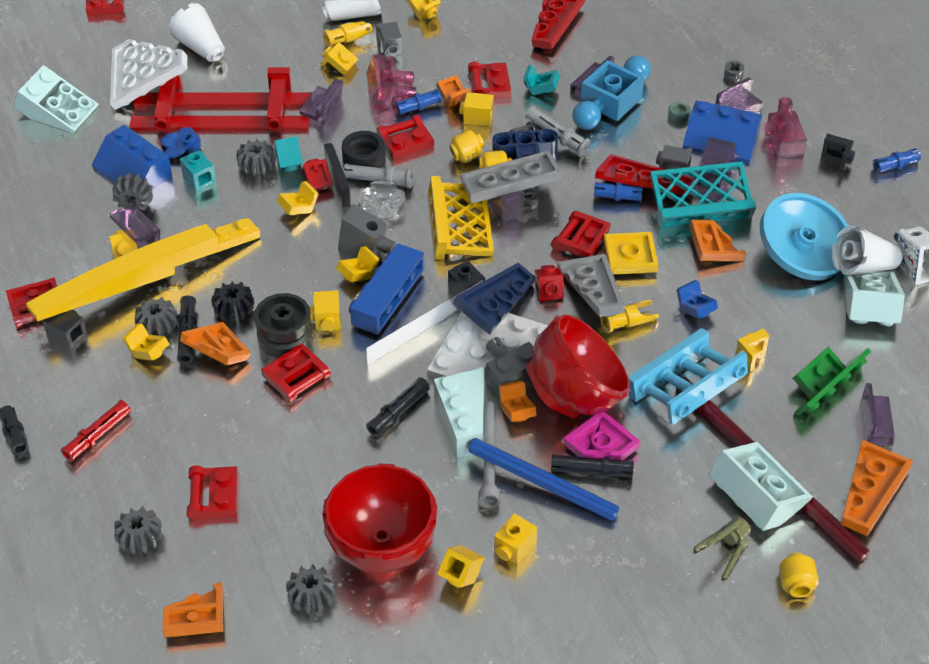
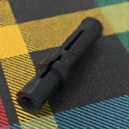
(188, 303)
(391, 412)
(597, 466)

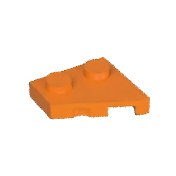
(713, 243)
(216, 342)
(195, 614)

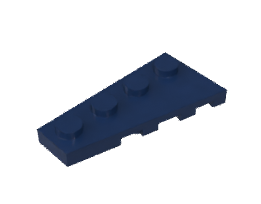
(495, 297)

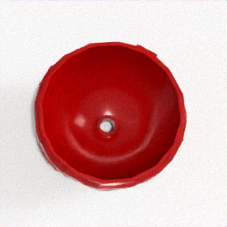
(576, 369)
(377, 505)

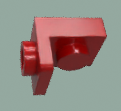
(317, 174)

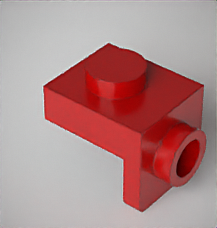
(549, 283)

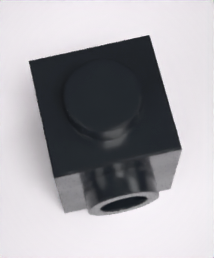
(463, 277)
(65, 328)

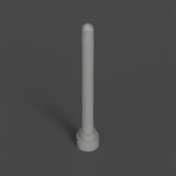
(489, 493)

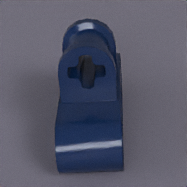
(526, 143)

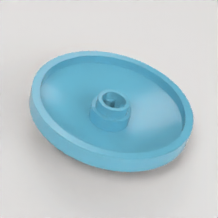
(800, 235)

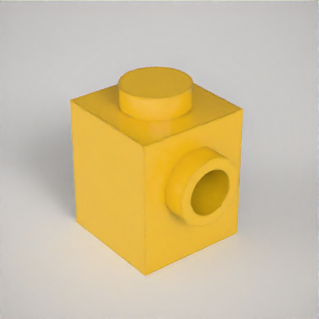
(477, 109)
(326, 310)
(515, 539)
(460, 566)

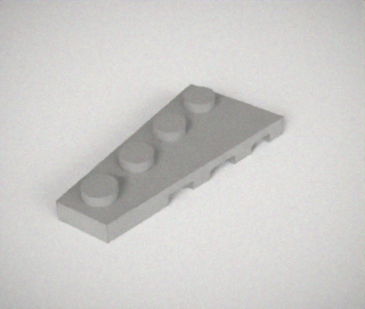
(595, 283)

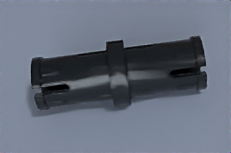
(13, 430)

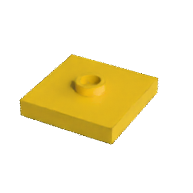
(631, 253)

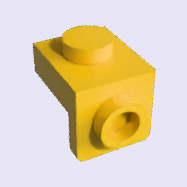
(424, 8)
(339, 58)
(299, 202)
(121, 244)
(359, 268)
(144, 345)
(753, 345)

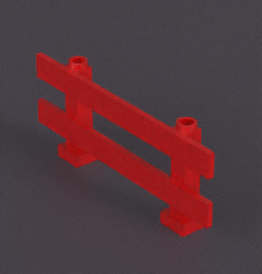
(278, 80)

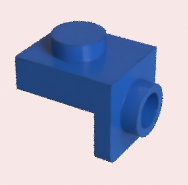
(694, 302)

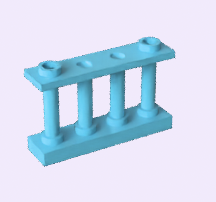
(682, 357)

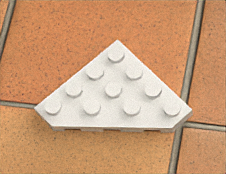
(140, 68)
(466, 344)

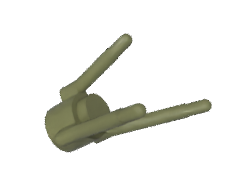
(732, 533)

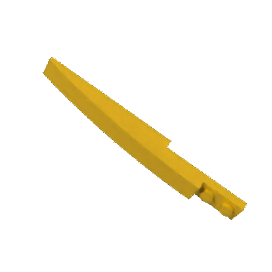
(141, 267)

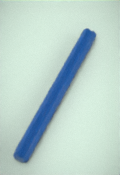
(544, 479)

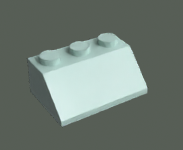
(759, 485)

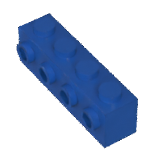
(386, 288)

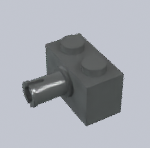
(507, 365)

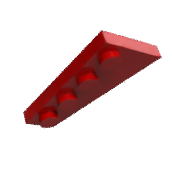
(553, 21)
(636, 173)

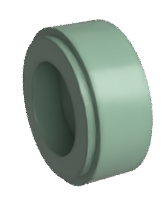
(679, 112)

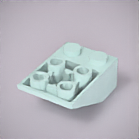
(53, 101)

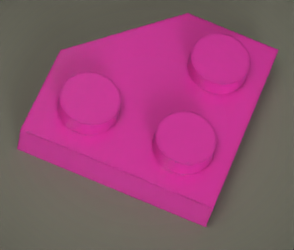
(600, 438)

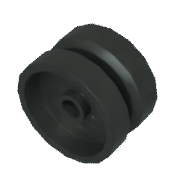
(282, 323)

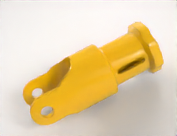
(346, 33)
(629, 319)

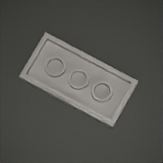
(510, 176)

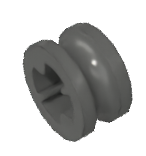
(734, 65)

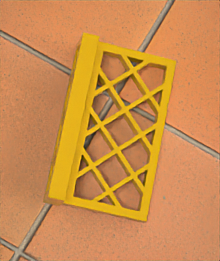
(441, 218)

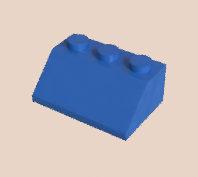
(723, 124)
(129, 152)

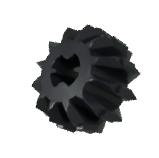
(232, 301)

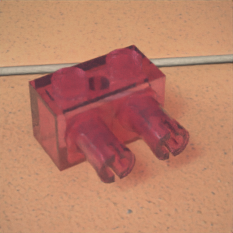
(384, 81)
(785, 132)

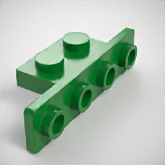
(822, 374)

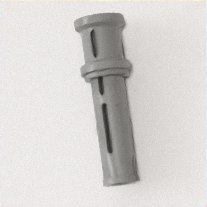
(566, 135)
(391, 174)

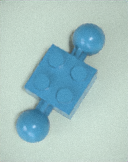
(611, 91)

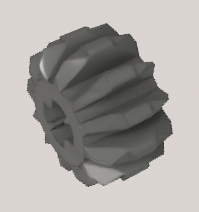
(256, 157)
(132, 191)
(156, 316)
(138, 530)
(310, 589)

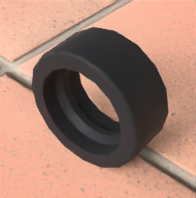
(363, 139)

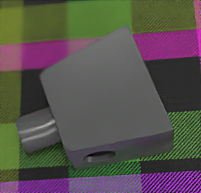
(363, 229)

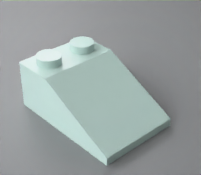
(874, 298)

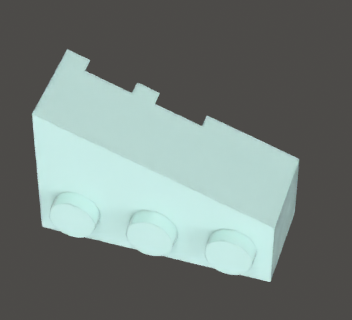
(461, 407)

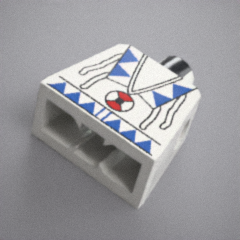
(915, 253)

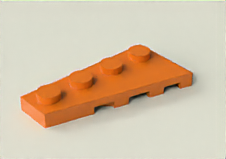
(873, 486)

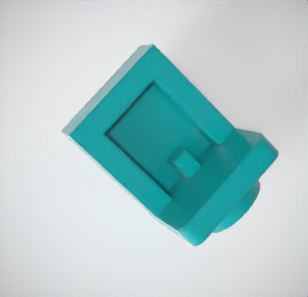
(541, 82)

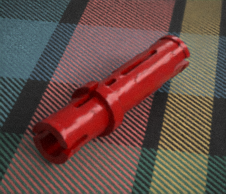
(87, 437)

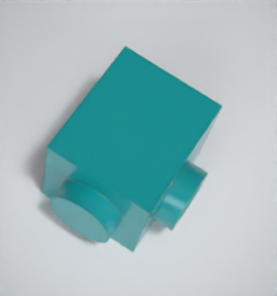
(288, 154)
(198, 170)

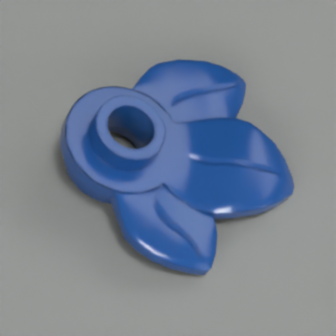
(183, 141)

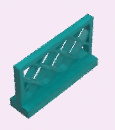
(719, 212)

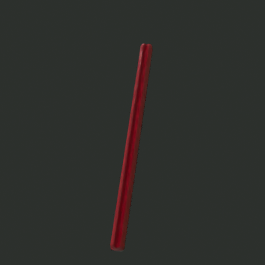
(812, 508)

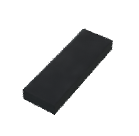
(337, 174)

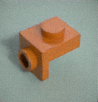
(452, 91)
(515, 402)

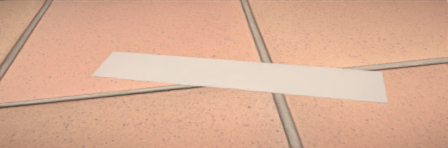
(412, 329)

